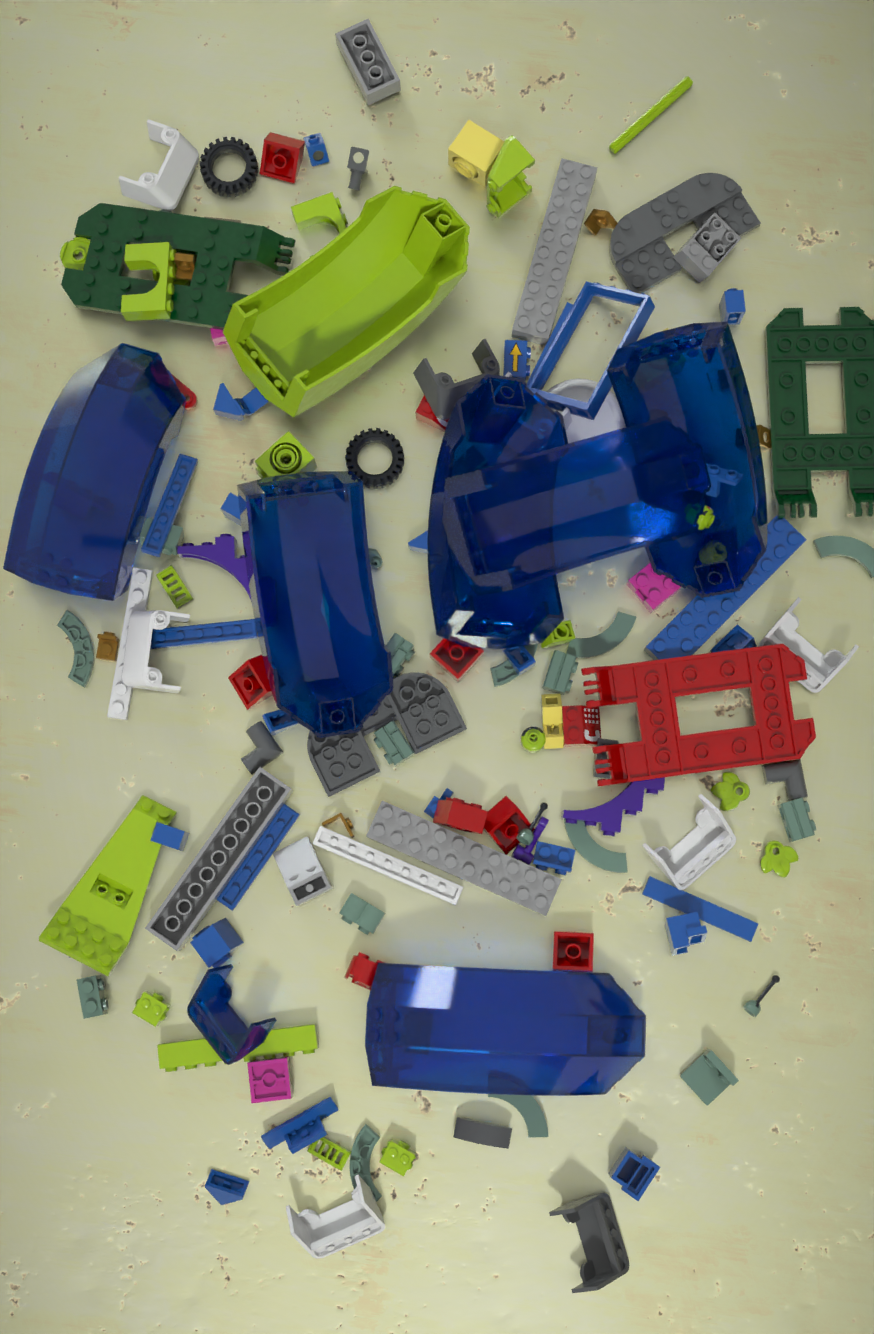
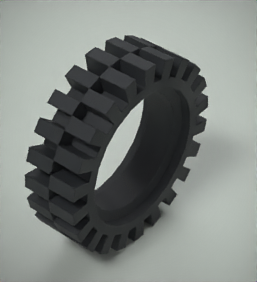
(223, 147)
(384, 438)

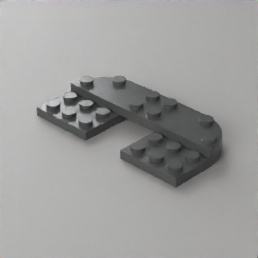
(638, 240)
(423, 712)

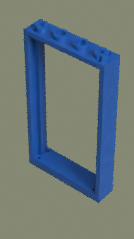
(589, 290)

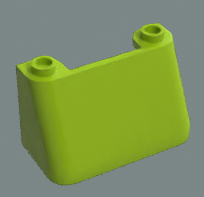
(506, 178)

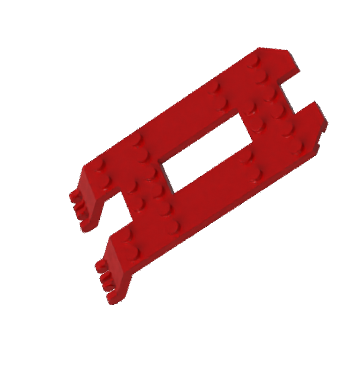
(665, 751)

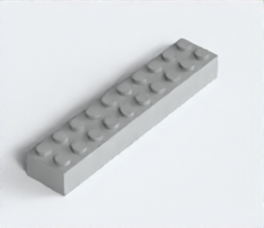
(554, 252)
(464, 858)
(219, 859)

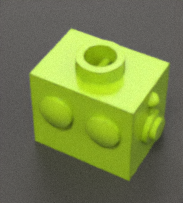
(561, 635)
(151, 1008)
(398, 1156)

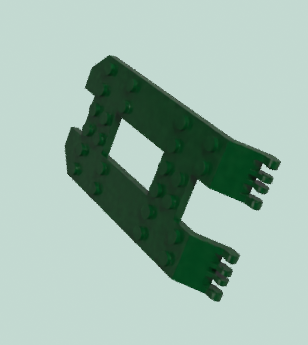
(212, 240)
(793, 449)

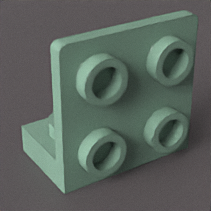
(708, 1077)

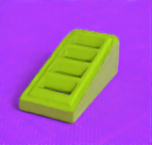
(166, 572)
(332, 1162)

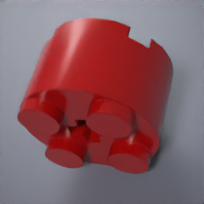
(362, 970)

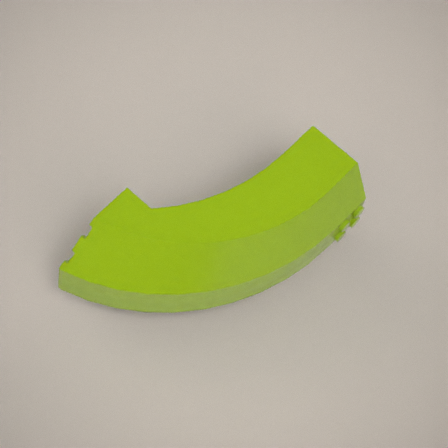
(349, 299)

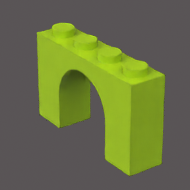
(320, 210)
(157, 302)

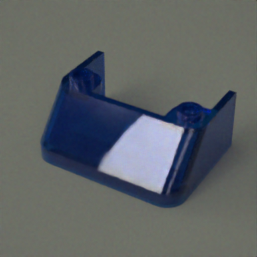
(220, 1023)

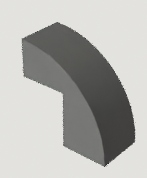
(482, 1133)

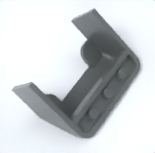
(440, 388)
(600, 1240)

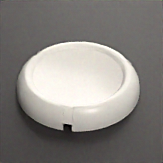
(607, 419)

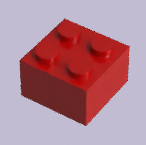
(455, 658)
(460, 815)

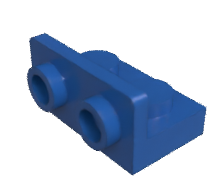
(734, 640)
(553, 857)

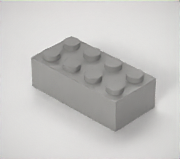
(368, 62)

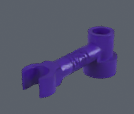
(524, 853)

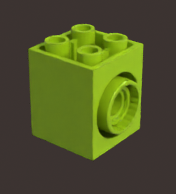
(285, 450)

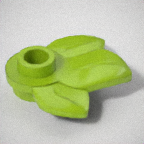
(727, 791)
(779, 861)

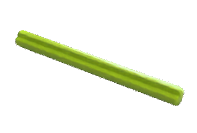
(651, 114)

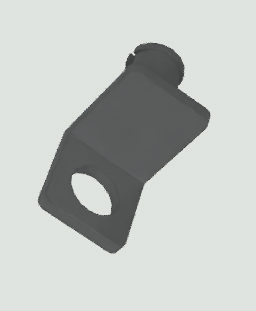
(357, 168)

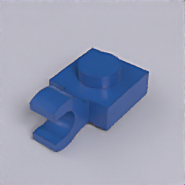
(431, 808)

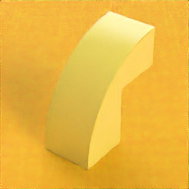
(552, 720)

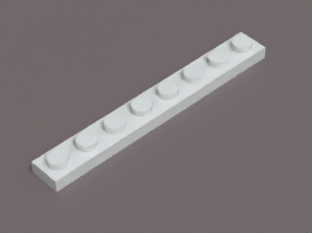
(137, 601)
(387, 865)

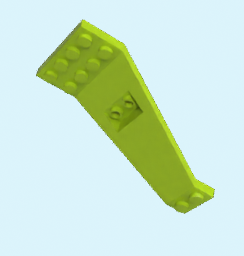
(93, 923)

